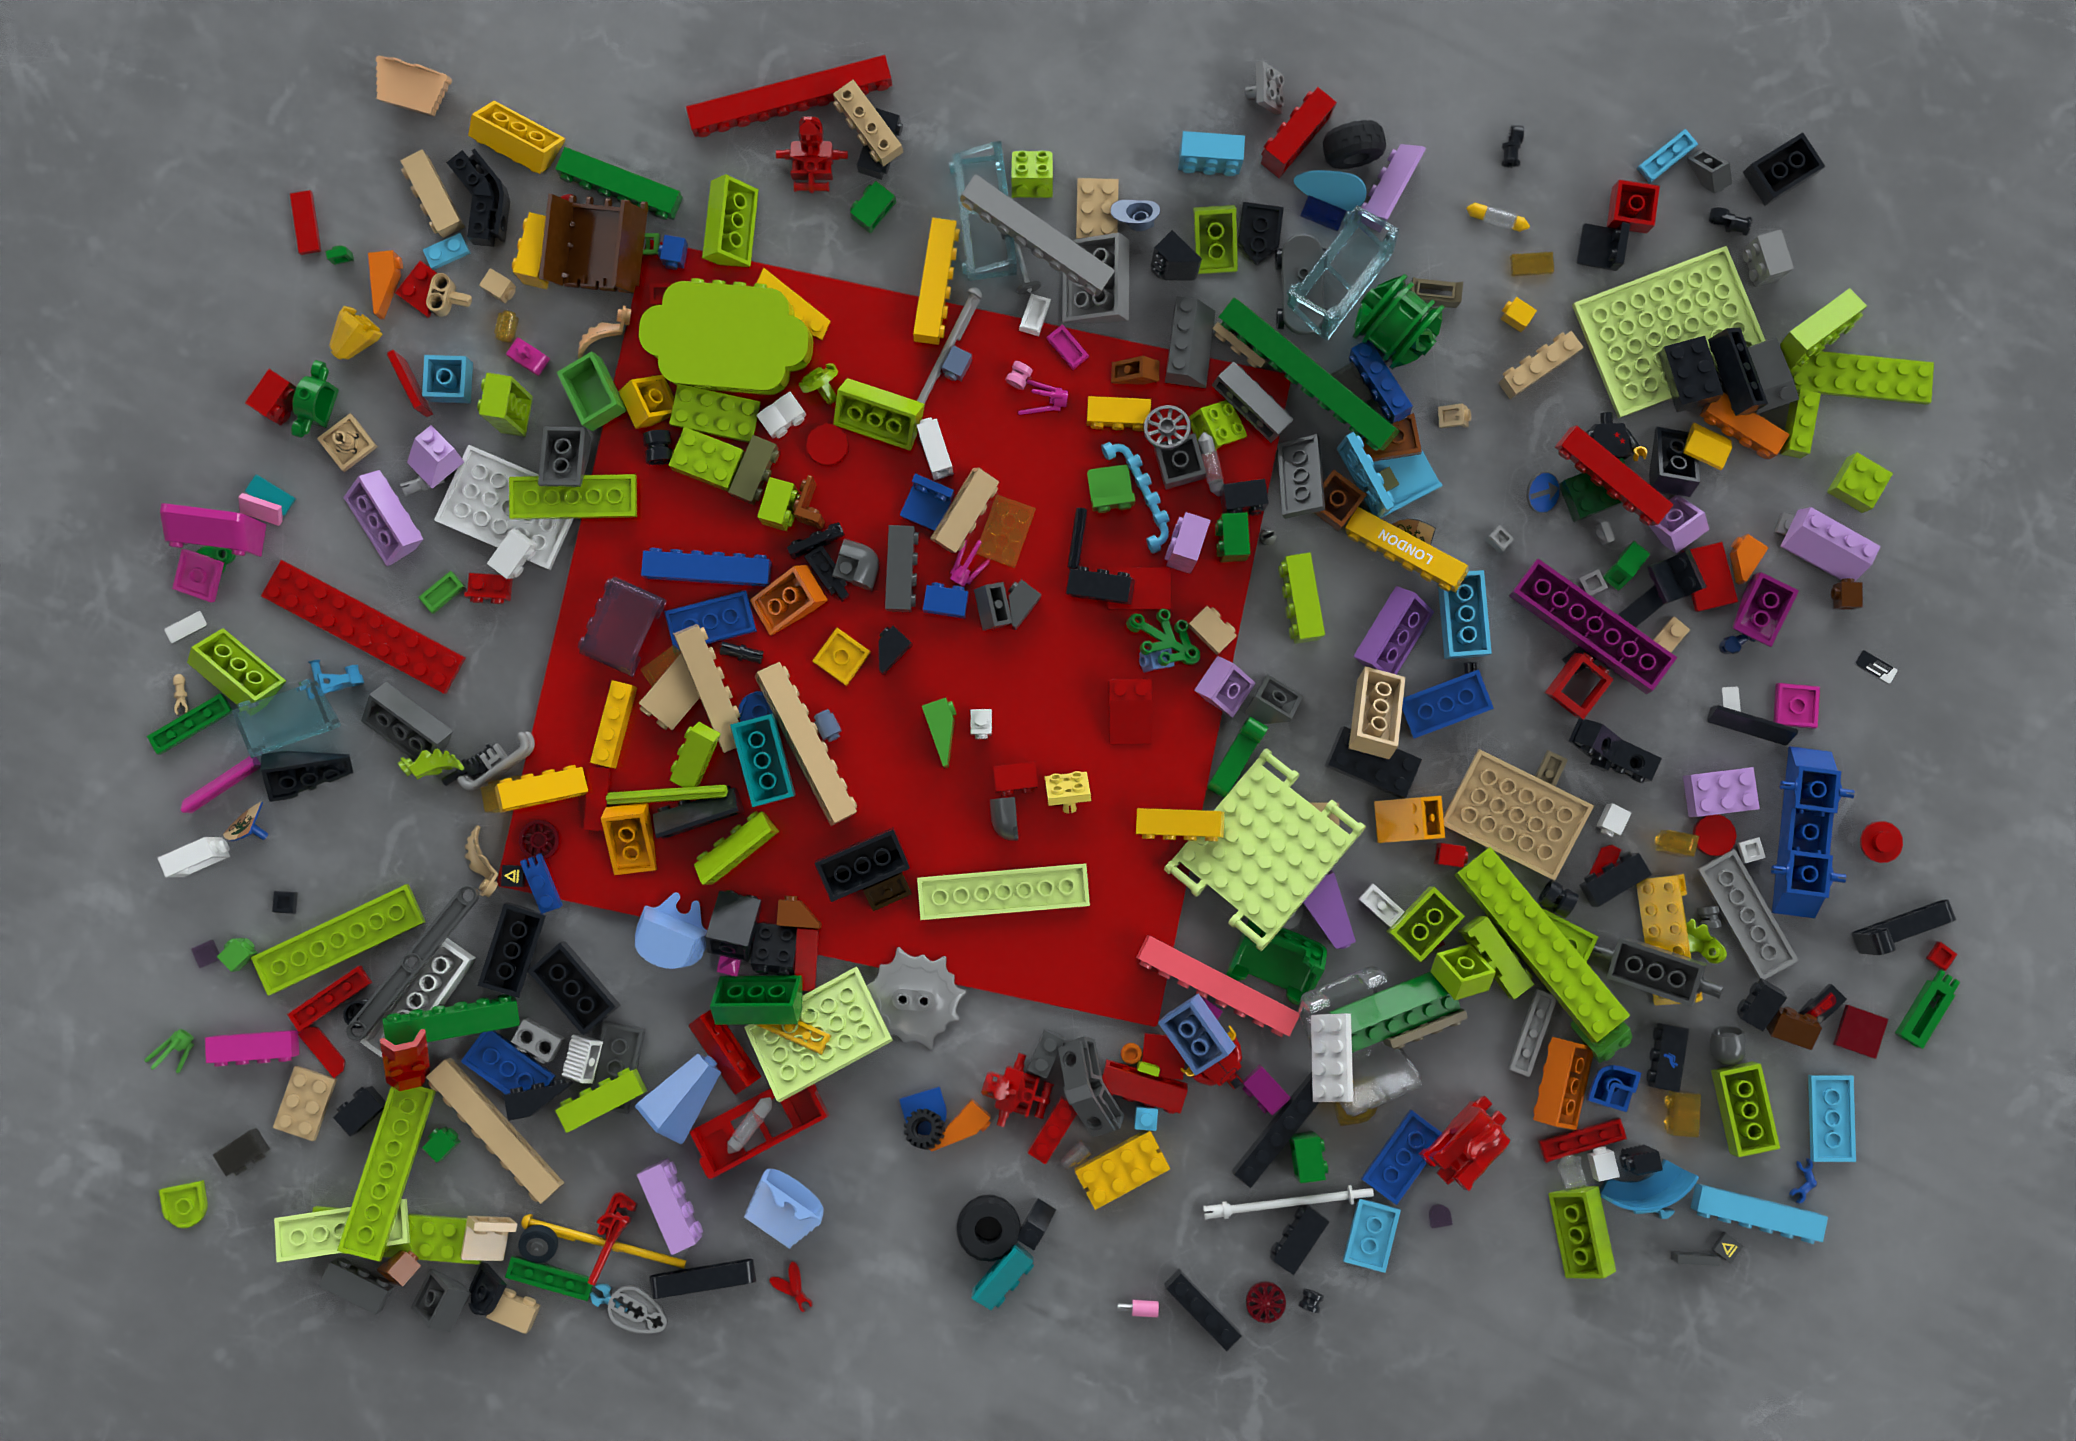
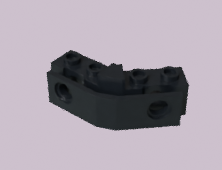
(484, 209)
(1612, 752)

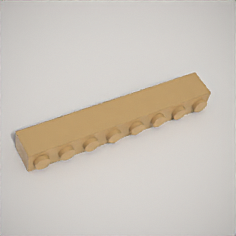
(805, 743)
(494, 1130)

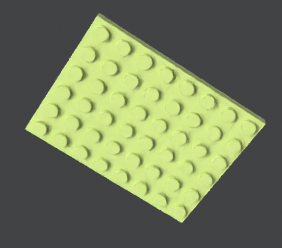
(1639, 318)

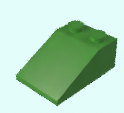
(941, 724)

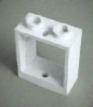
(934, 448)
(194, 856)

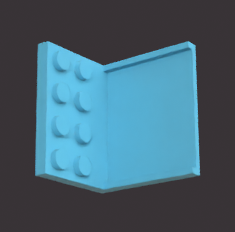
(1412, 472)

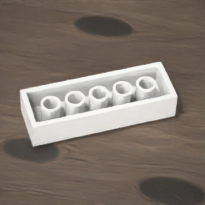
(429, 987)

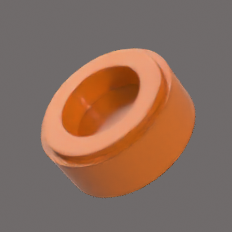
(1131, 1053)

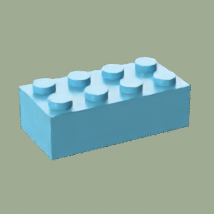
(1465, 618)

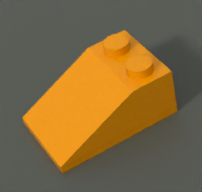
(629, 838)

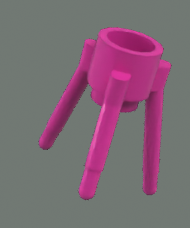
(1057, 397)
(961, 574)

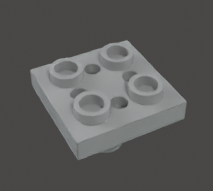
(1267, 88)

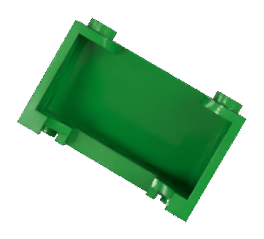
(1287, 961)

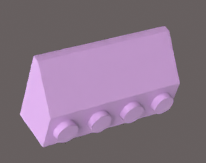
(1392, 183)
(382, 517)
(1829, 545)

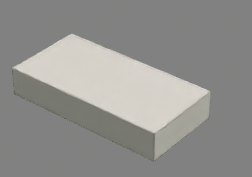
(1034, 315)

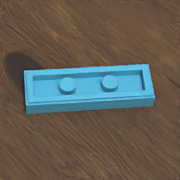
(1667, 156)

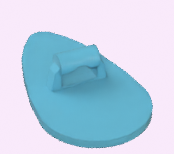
(1333, 187)

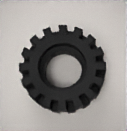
(936, 1129)

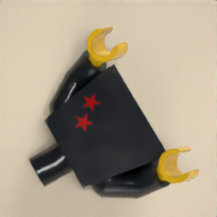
(1616, 438)

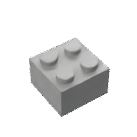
(1767, 258)

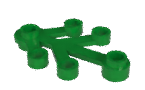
(1166, 639)

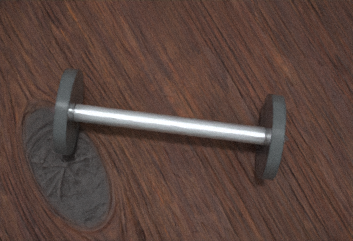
(1029, 286)

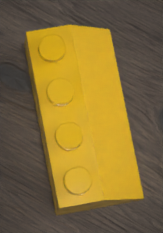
(515, 136)

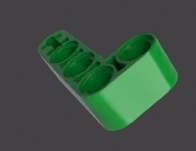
(1237, 756)

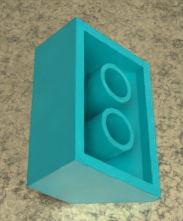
(1002, 1277)

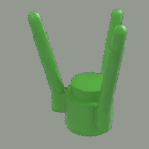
(179, 1040)

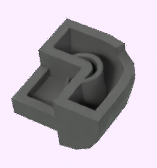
(857, 565)
(1004, 818)

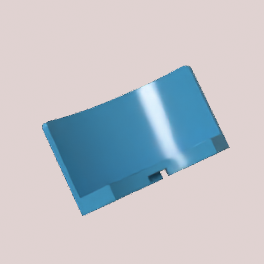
(1653, 1192)

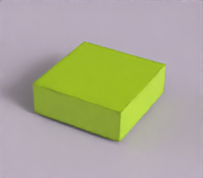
(1148, 1068)

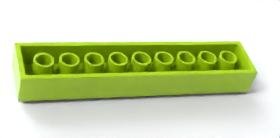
(1542, 945)

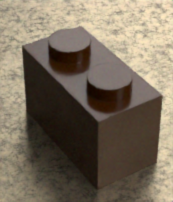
(1794, 1028)

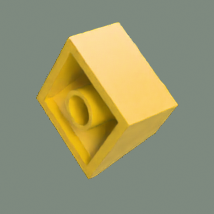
(647, 400)

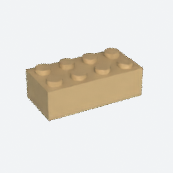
(1377, 713)

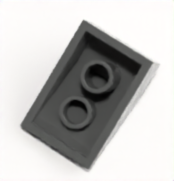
(1773, 374)
(564, 456)

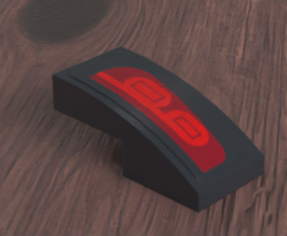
(1824, 1003)

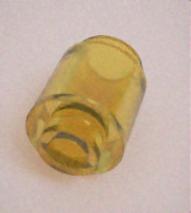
(506, 326)

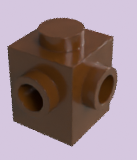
(1847, 595)

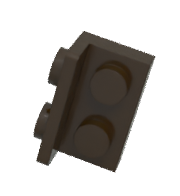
(887, 891)

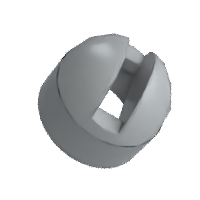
(1269, 541)

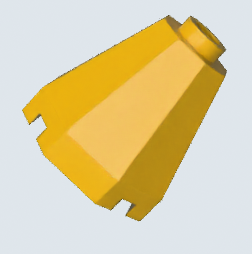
(352, 334)

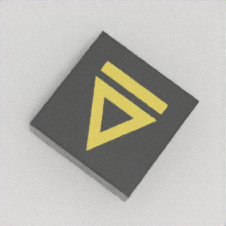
(1727, 1247)

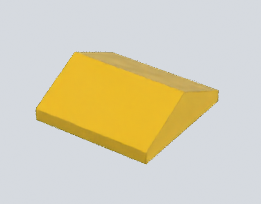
(1708, 446)

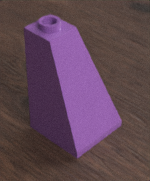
(1329, 912)

